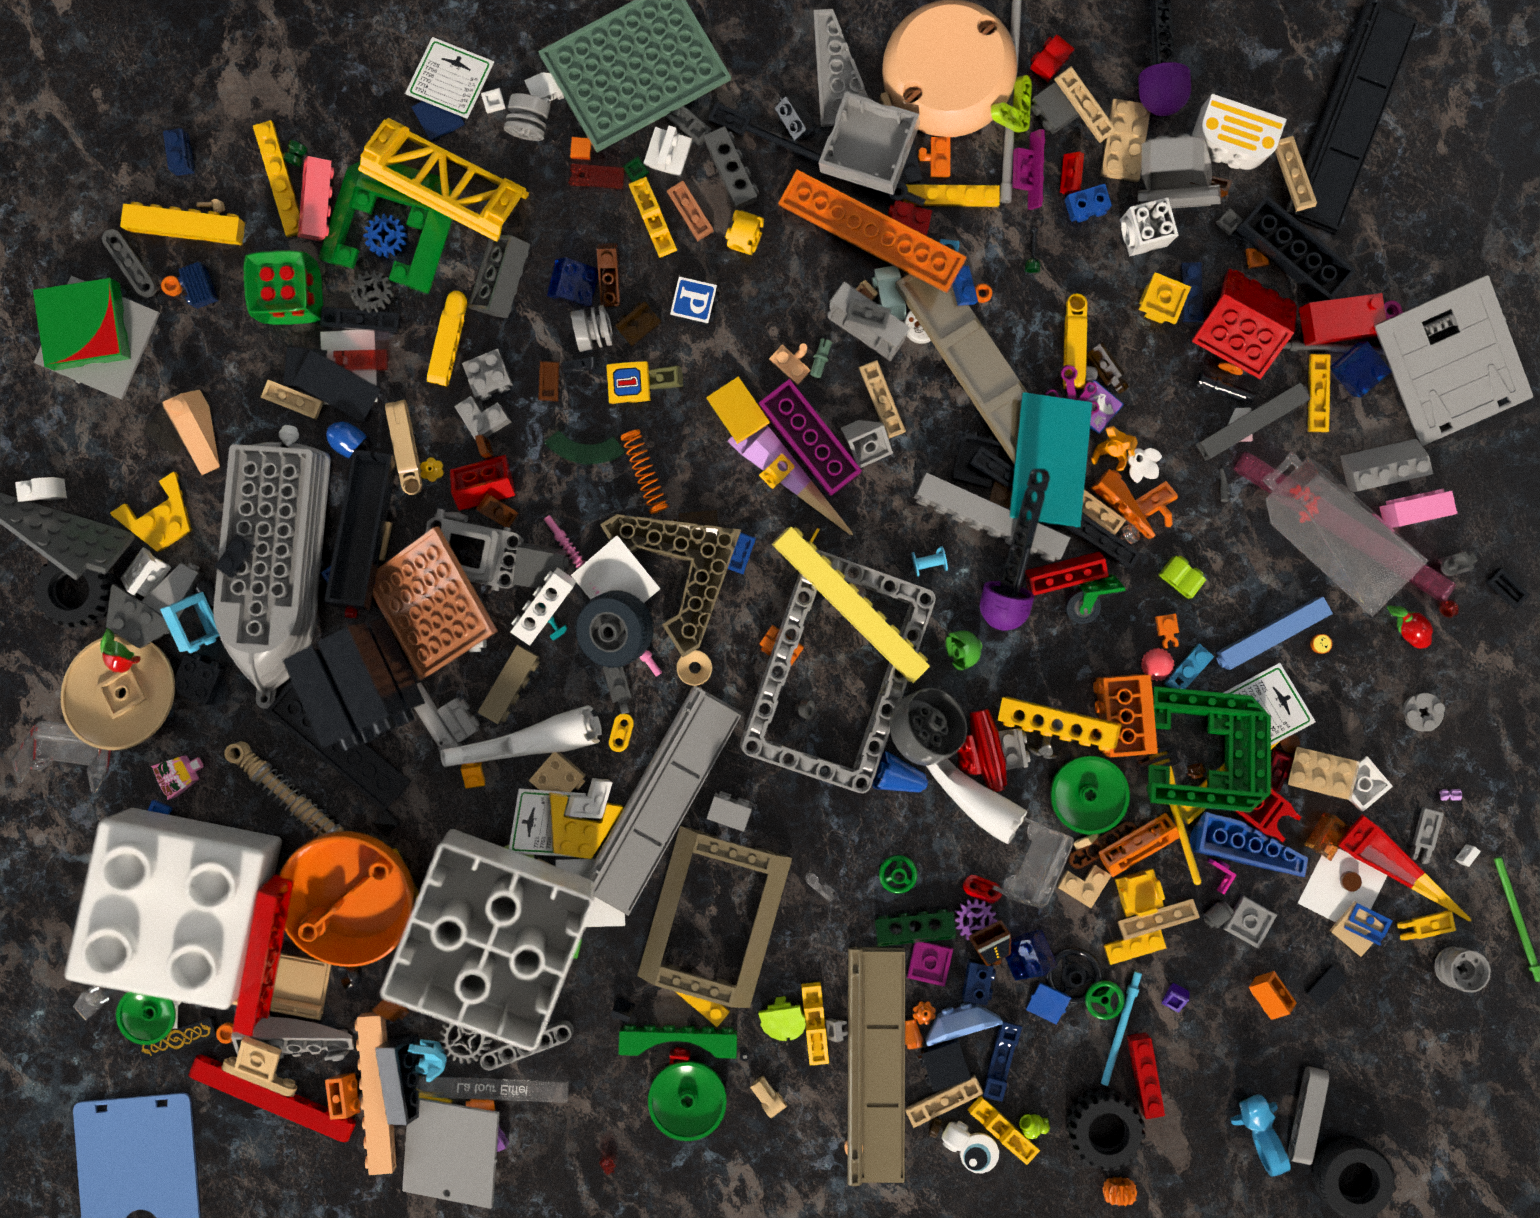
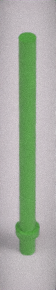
(1534, 965)

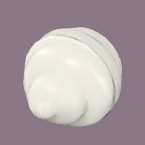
(288, 434)

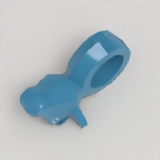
(1259, 1117)

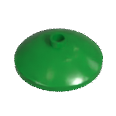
(139, 1024)

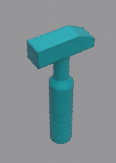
(559, 632)

